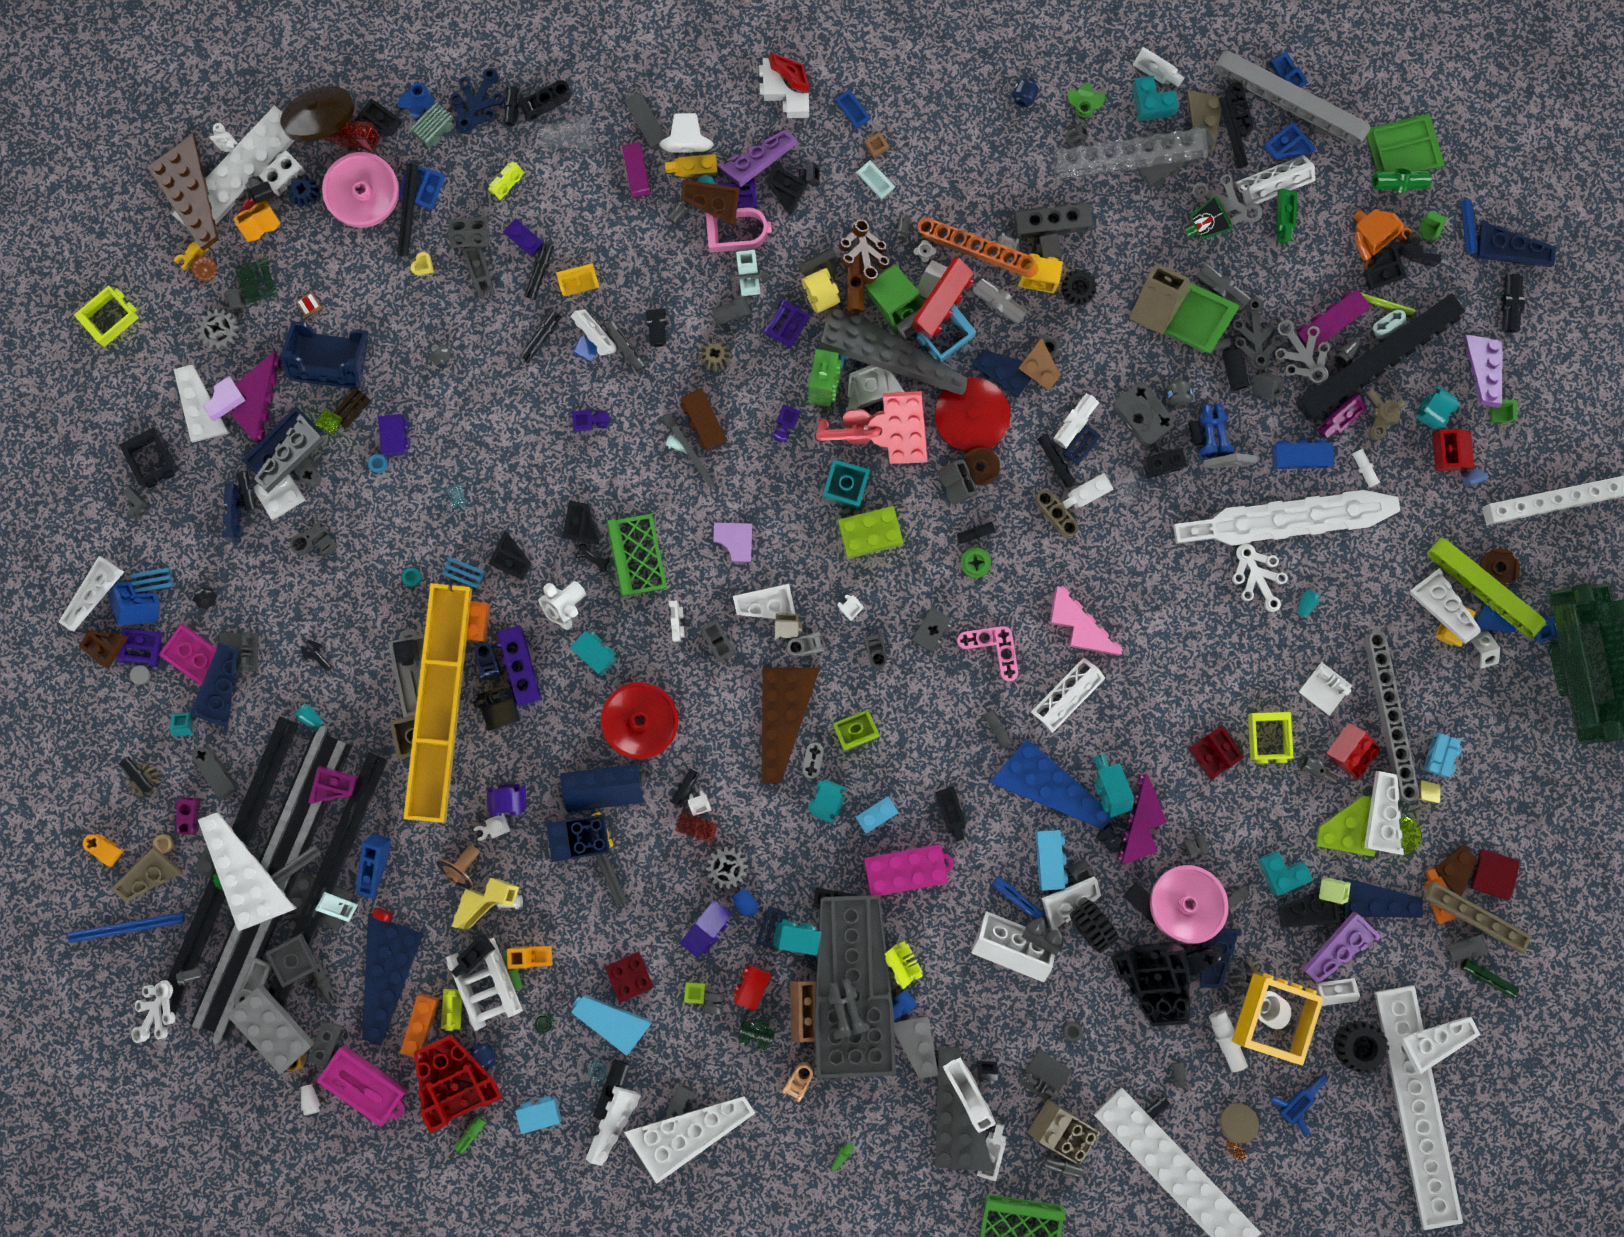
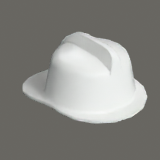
(1275, 1011)

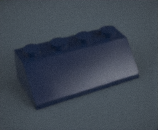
(602, 787)

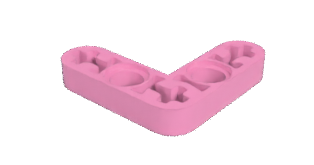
(994, 640)

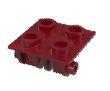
(629, 977)

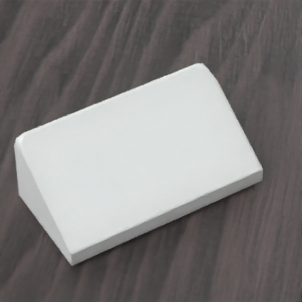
(1338, 991)

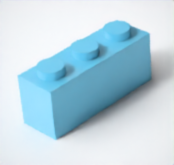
(1051, 860)

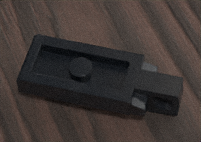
(951, 812)
(473, 956)

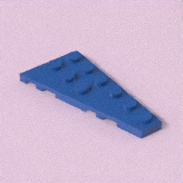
(1043, 781)

